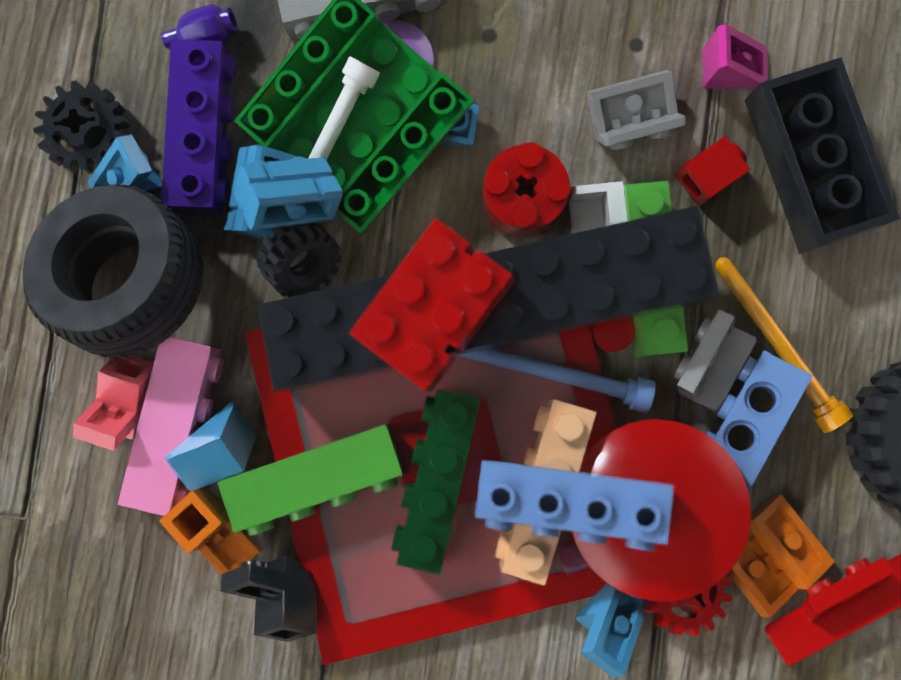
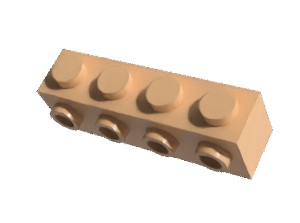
(561, 446)

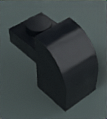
(282, 595)

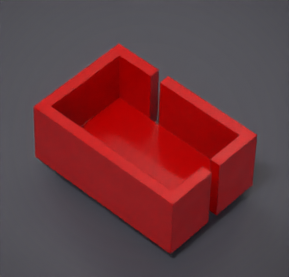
(432, 301)

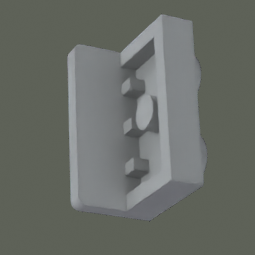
(635, 110)
(716, 362)

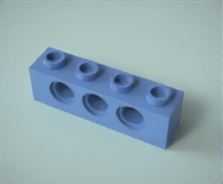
(785, 385)

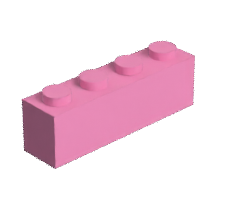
(171, 412)

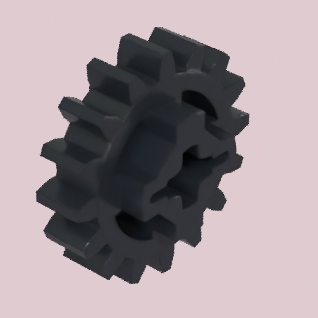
(69, 114)

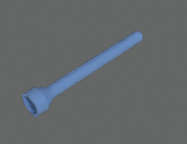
(635, 393)

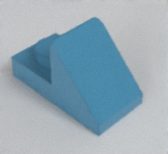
(126, 165)
(613, 629)

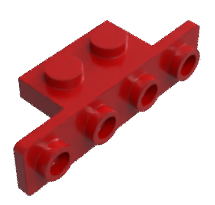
(838, 609)

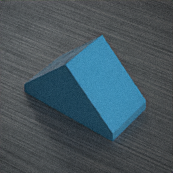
(214, 450)

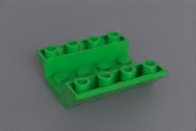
(389, 125)

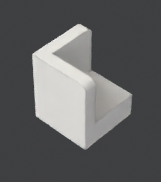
(596, 206)

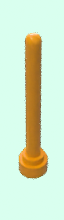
(828, 410)

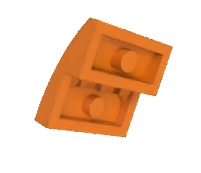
(778, 557)

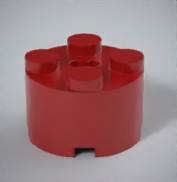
(525, 167)

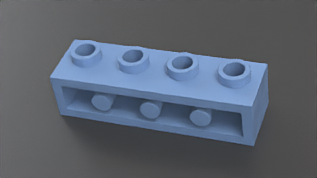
(574, 502)

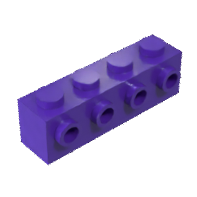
(197, 127)

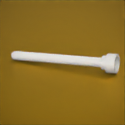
(356, 80)

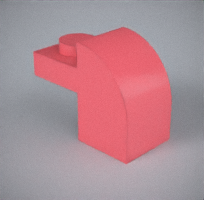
(118, 403)

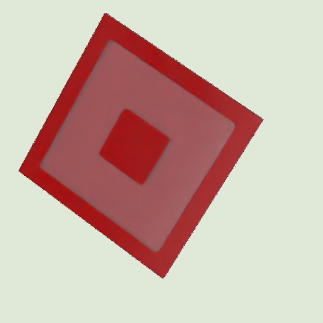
(346, 549)

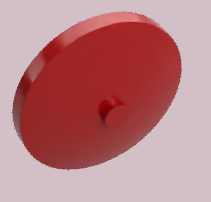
(706, 517)

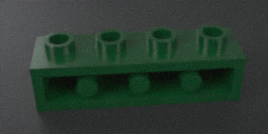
(438, 481)

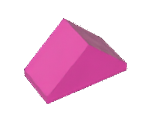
(733, 60)

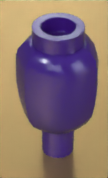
(203, 23)

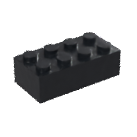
(821, 155)

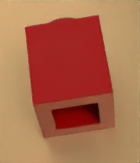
(713, 170)

